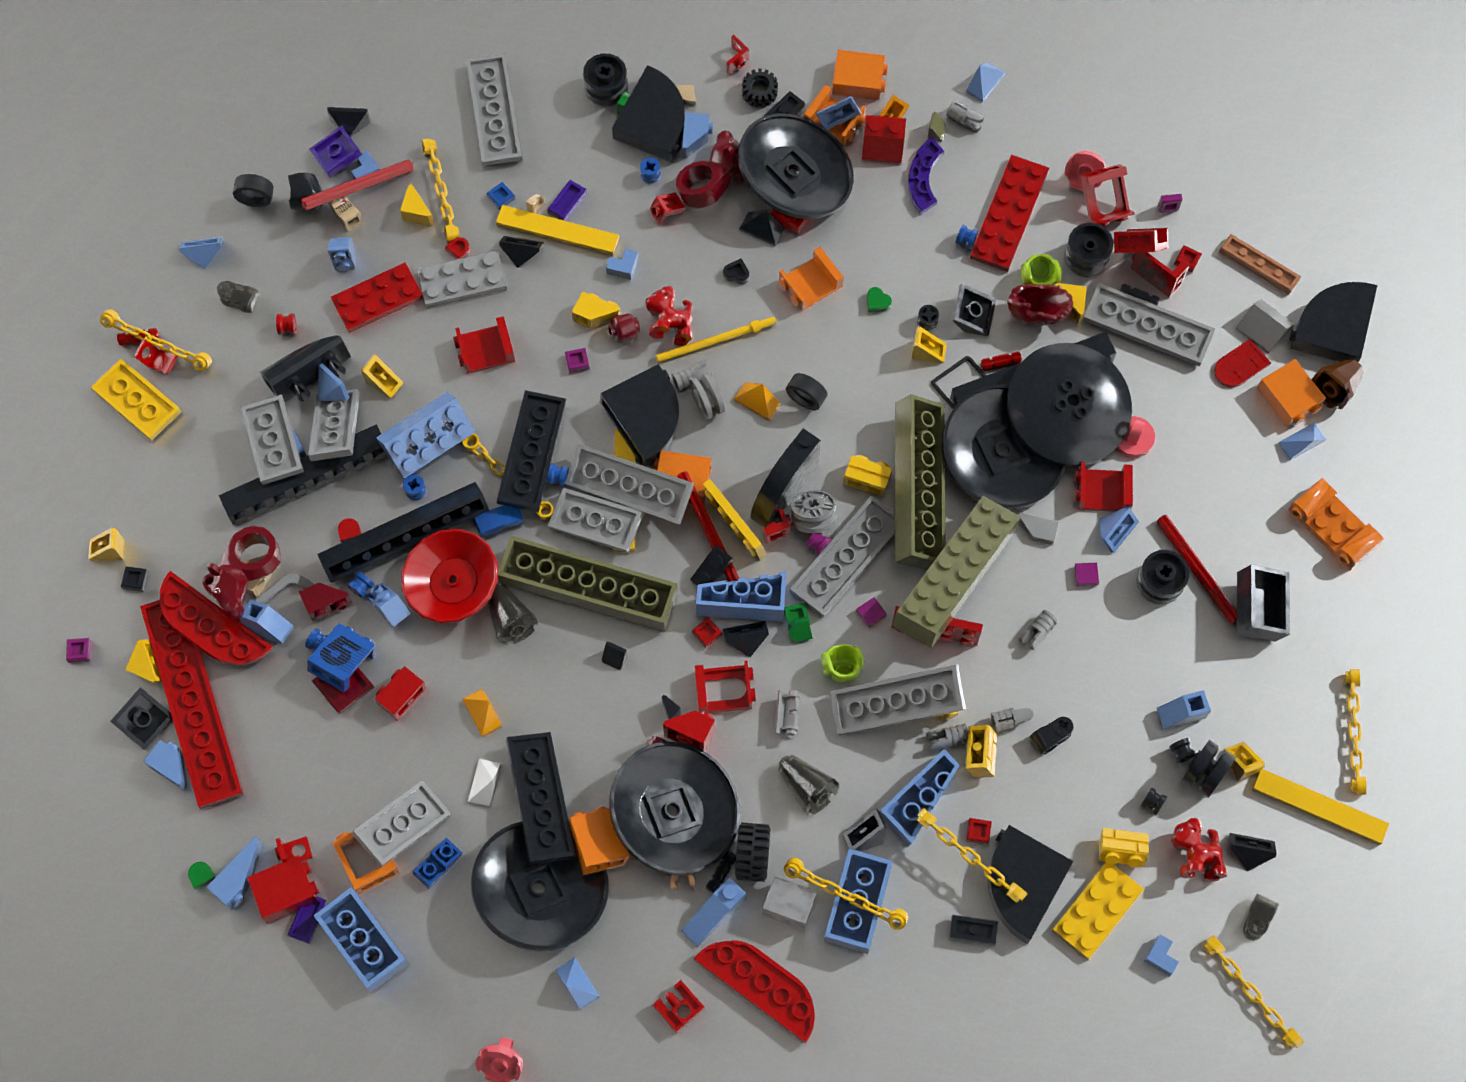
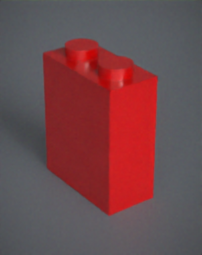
(283, 889)

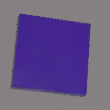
(335, 151)

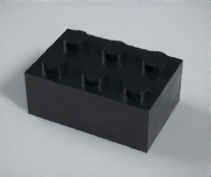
(1263, 603)

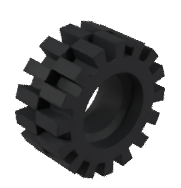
(759, 78)

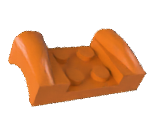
(1335, 524)

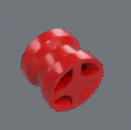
(286, 324)

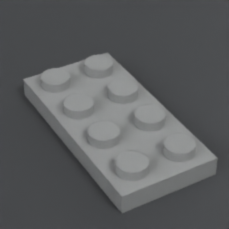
(462, 279)
(334, 427)
(272, 439)
(595, 520)
(401, 823)

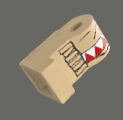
(346, 212)

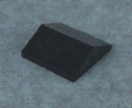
(973, 311)
(142, 718)

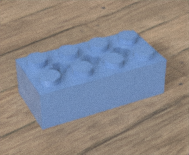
(413, 430)
(877, 872)
(356, 954)

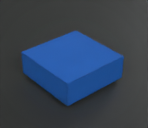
(500, 195)

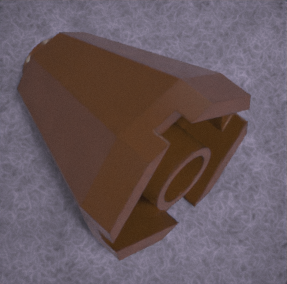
(1339, 382)

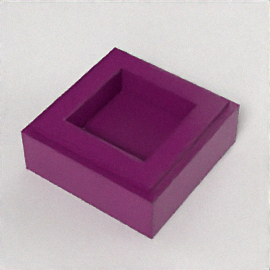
(1170, 202)
(577, 360)
(1086, 574)
(871, 612)
(78, 650)

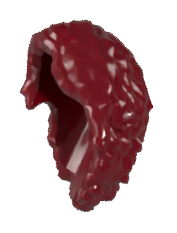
(1039, 304)

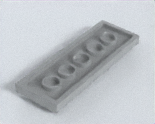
(494, 109)
(1149, 324)
(629, 483)
(846, 557)
(898, 700)

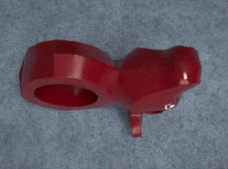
(719, 169)
(231, 578)

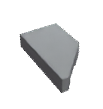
(1039, 528)

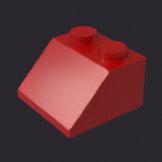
(883, 138)
(691, 728)

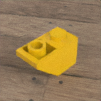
(593, 311)

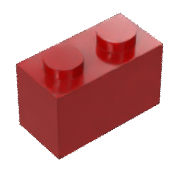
(400, 692)

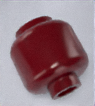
(624, 327)

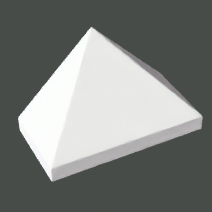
(484, 783)

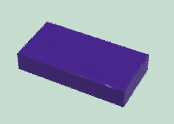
(567, 200)
(305, 923)

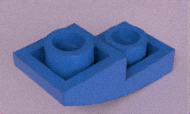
(496, 519)
(438, 863)

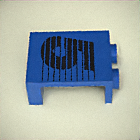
(340, 656)

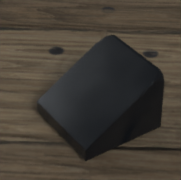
(614, 655)
(671, 708)

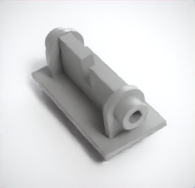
(785, 718)

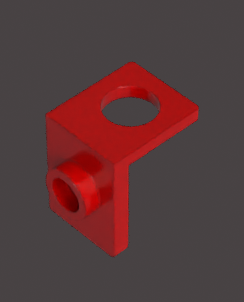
(739, 59)
(157, 359)
(284, 850)

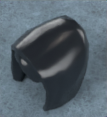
(302, 186)

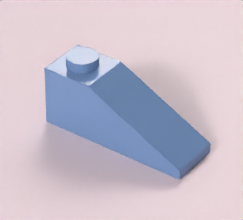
(232, 881)
(714, 911)

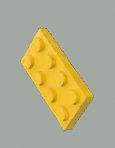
(136, 399)
(729, 515)
(1097, 910)

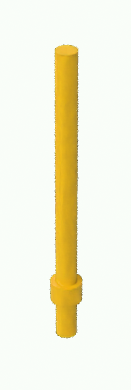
(754, 327)

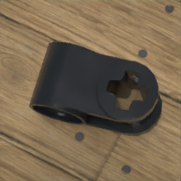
(1050, 737)

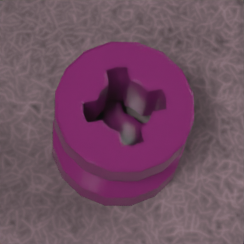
(818, 542)

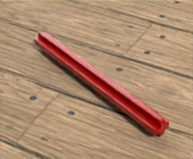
(357, 184)
(707, 525)
(1198, 568)

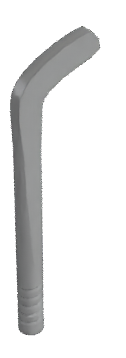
(288, 579)

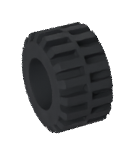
(752, 852)

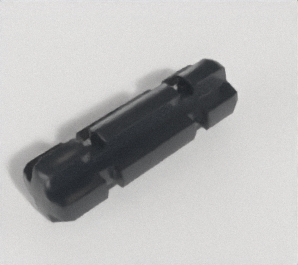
(1140, 294)
(721, 872)

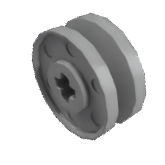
(707, 395)
(813, 511)

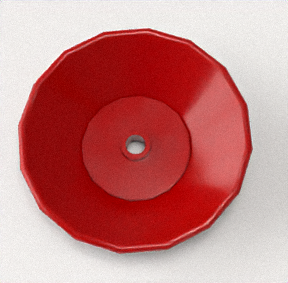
(438, 561)

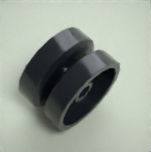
(605, 79)
(1088, 249)
(1163, 577)
(1208, 768)

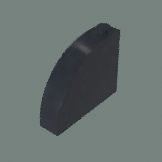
(652, 116)
(1336, 322)
(644, 412)
(787, 477)
(1032, 868)

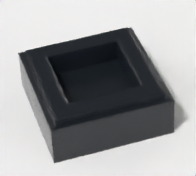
(134, 579)

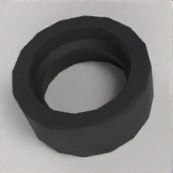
(253, 190)
(806, 391)

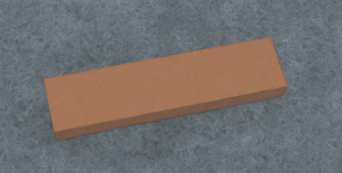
(1260, 264)

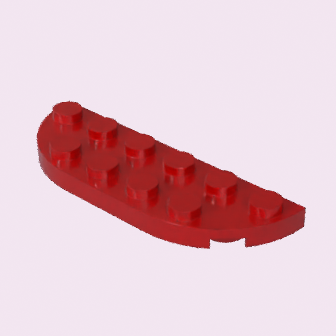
(208, 625)
(762, 984)

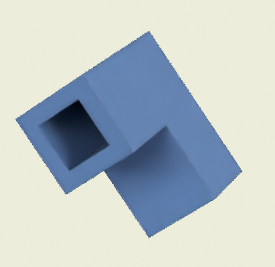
(367, 165)
(625, 267)
(1158, 956)

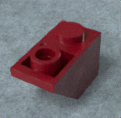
(324, 599)

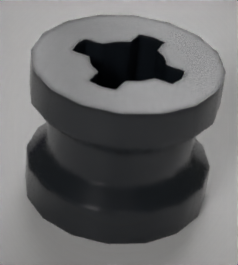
(929, 312)
(1183, 750)
(1153, 801)

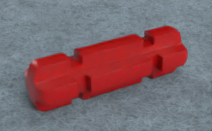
(124, 338)
(1001, 361)

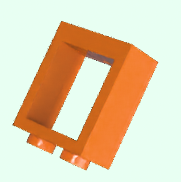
(369, 880)

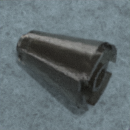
(510, 616)
(807, 784)

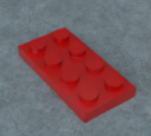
(377, 297)
(958, 630)

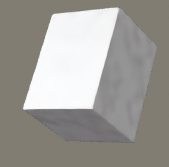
(789, 903)

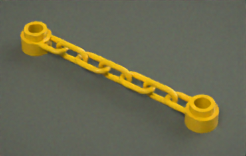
(429, 147)
(111, 318)
(474, 438)
(1359, 783)
(927, 819)
(896, 914)
(1291, 1037)

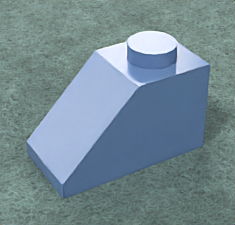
(696, 132)
(168, 763)

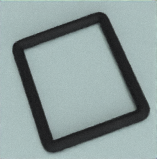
(933, 382)

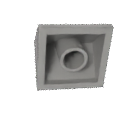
(1264, 325)

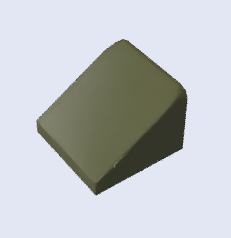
(936, 128)

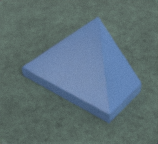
(984, 81)
(838, 113)
(201, 250)
(330, 386)
(1302, 441)
(1117, 527)
(577, 983)

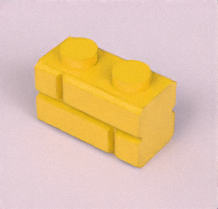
(867, 475)
(981, 751)
(1123, 847)

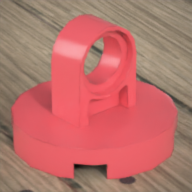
(1082, 163)
(1138, 439)
(499, 1062)

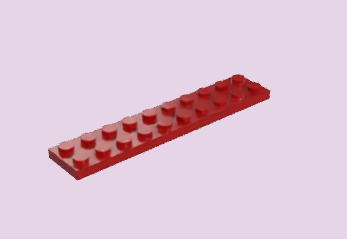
(193, 711)

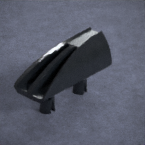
(301, 368)

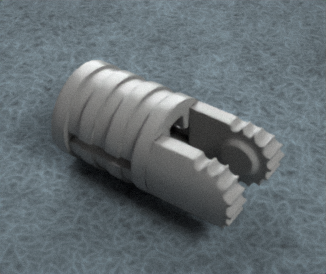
(965, 115)
(682, 378)
(1040, 627)
(1016, 716)
(948, 737)

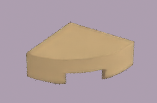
(687, 93)
(535, 203)

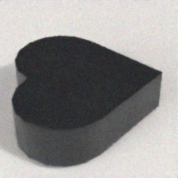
(736, 272)

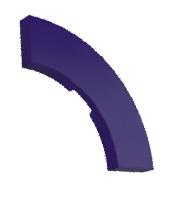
(919, 175)

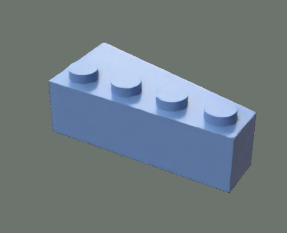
(744, 599)
(921, 792)

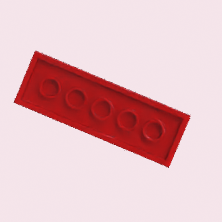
(1009, 213)

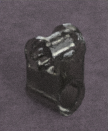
(238, 296)
(1261, 914)

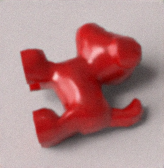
(661, 305)
(1188, 837)

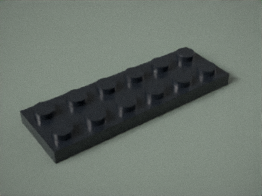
(531, 451)
(540, 798)

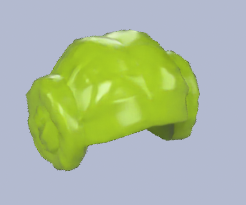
(1041, 270)
(842, 662)

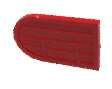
(1240, 364)

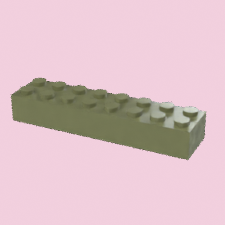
(919, 481)
(956, 572)
(587, 583)

